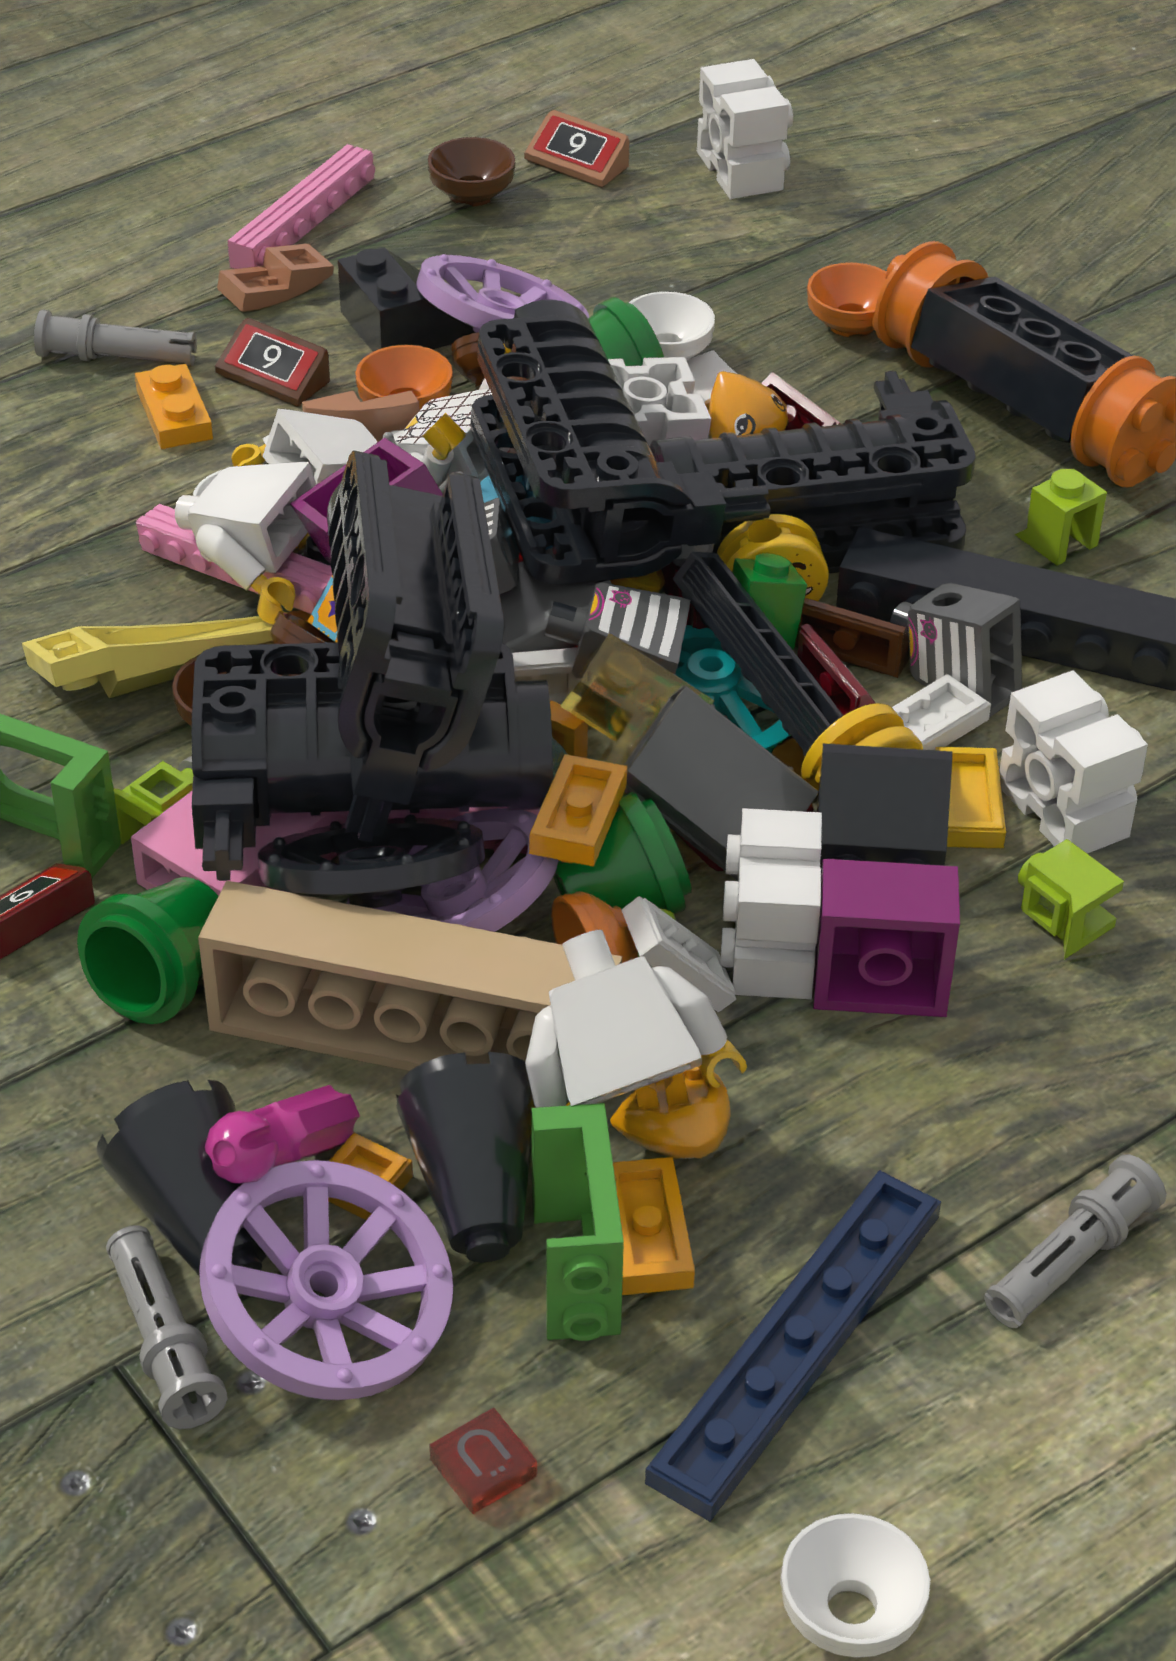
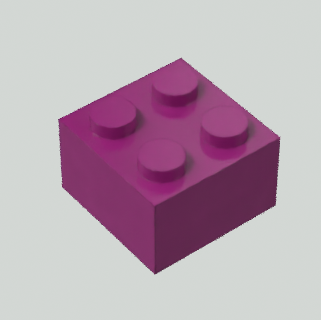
(886, 937)

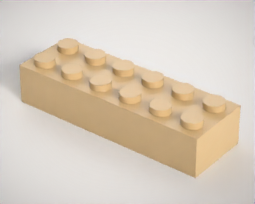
(370, 980)

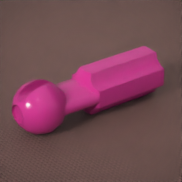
(283, 1132)

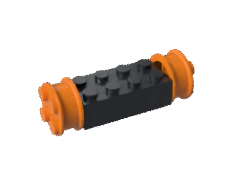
(1031, 361)

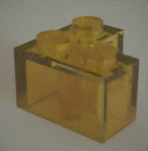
(621, 695)

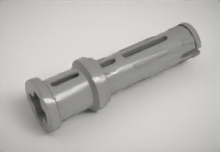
(90, 338)
(1095, 1222)
(175, 1376)

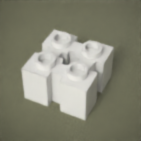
(743, 128)
(663, 398)
(1072, 763)
(773, 903)

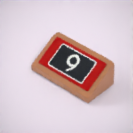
(579, 148)

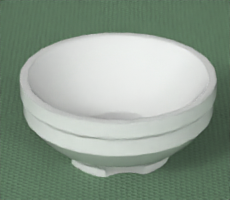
(679, 321)
(859, 1557)

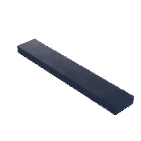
(791, 1346)

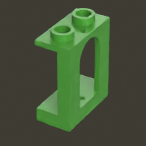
(82, 801)
(572, 1183)

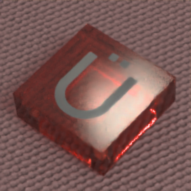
(483, 1460)

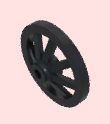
(373, 870)

